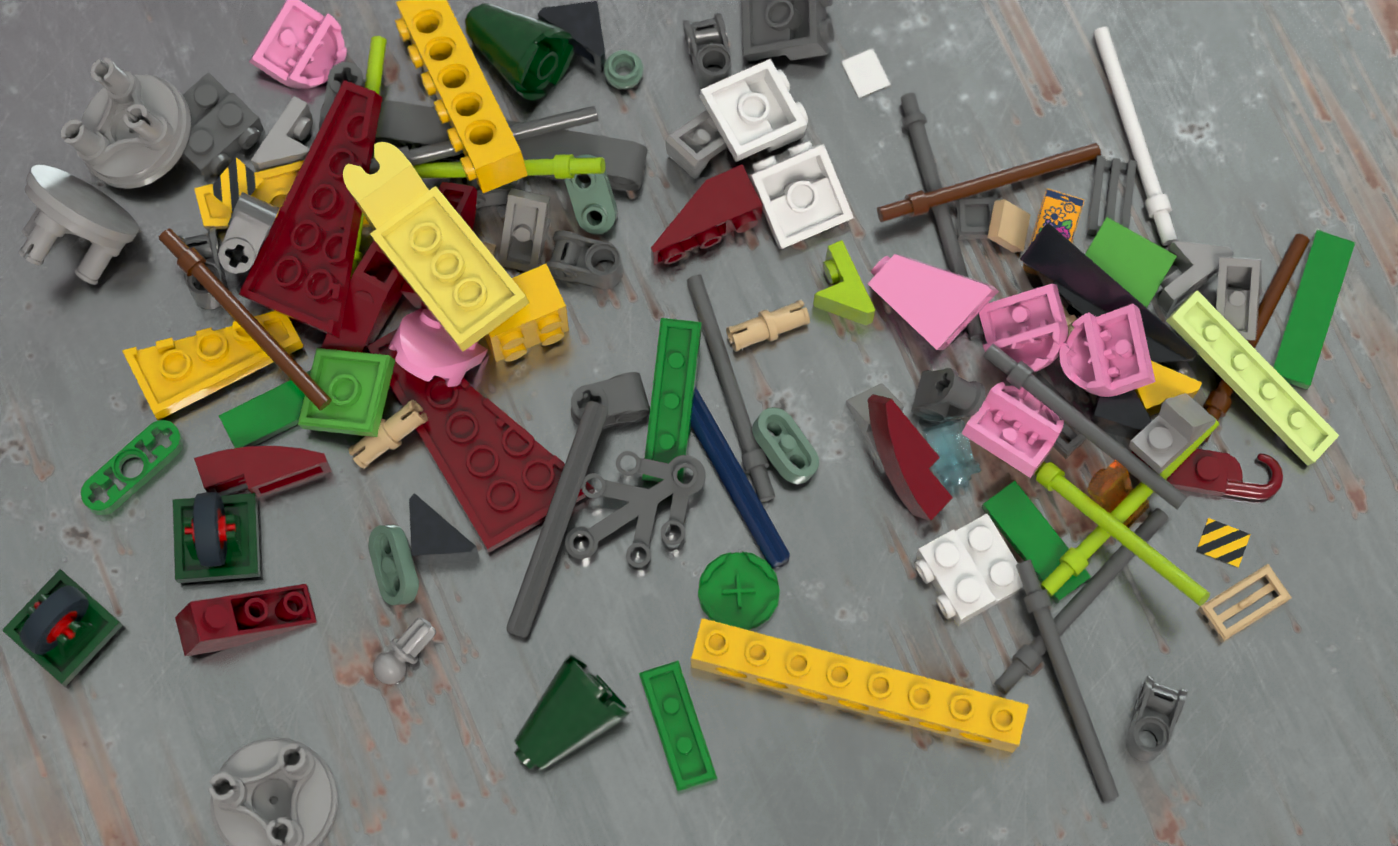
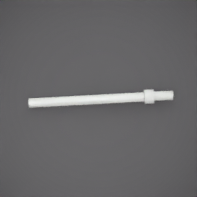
(1157, 202)

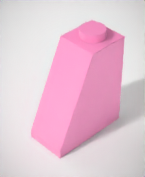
(930, 297)

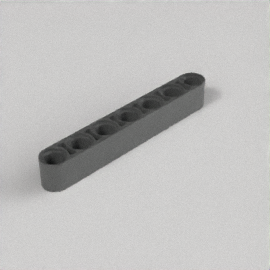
(420, 126)

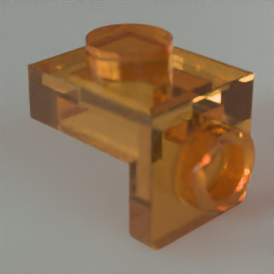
(1111, 486)

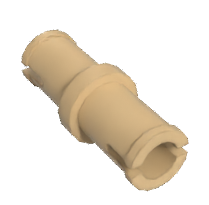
(768, 325)
(389, 434)

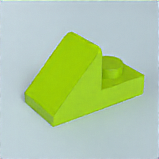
(849, 295)

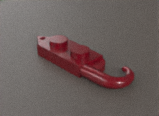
(1222, 475)

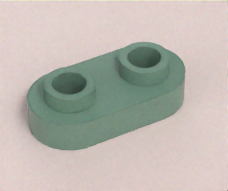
(592, 196)
(786, 446)
(393, 564)

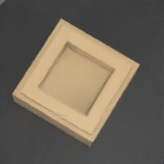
(1009, 226)

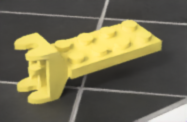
(433, 248)

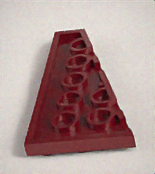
(314, 238)
(483, 454)

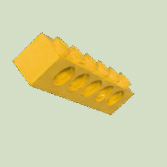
(461, 92)

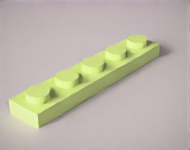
(1252, 378)

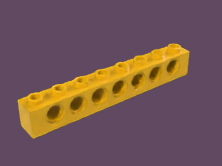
(859, 685)

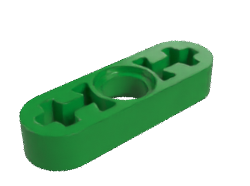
(132, 485)

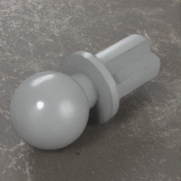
(391, 665)

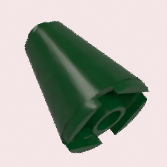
(520, 47)
(568, 715)

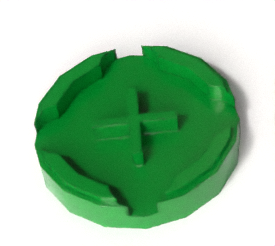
(739, 591)

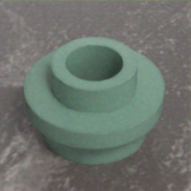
(623, 59)

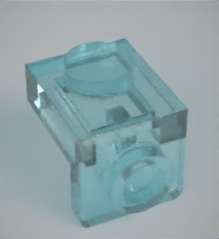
(955, 453)

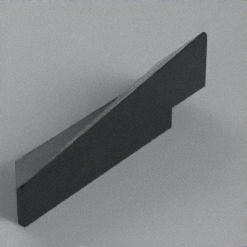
(1094, 291)

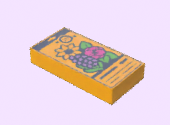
(1061, 212)

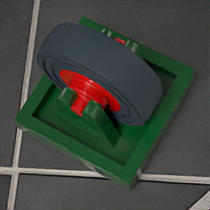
(216, 537)
(62, 627)

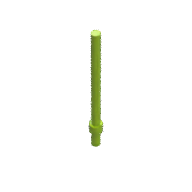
(562, 167)
(1054, 478)
(1075, 559)

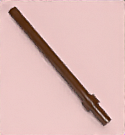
(920, 202)
(194, 265)
(1219, 401)

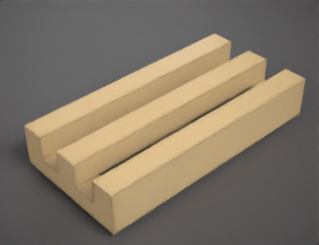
(1216, 621)

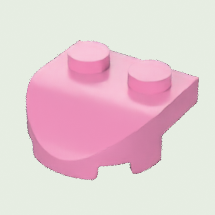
(300, 46)
(1027, 326)
(429, 350)
(1108, 353)
(1015, 427)

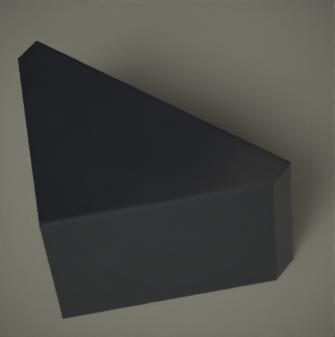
(584, 25)
(1120, 414)
(435, 538)

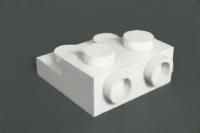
(755, 110)
(800, 194)
(969, 569)

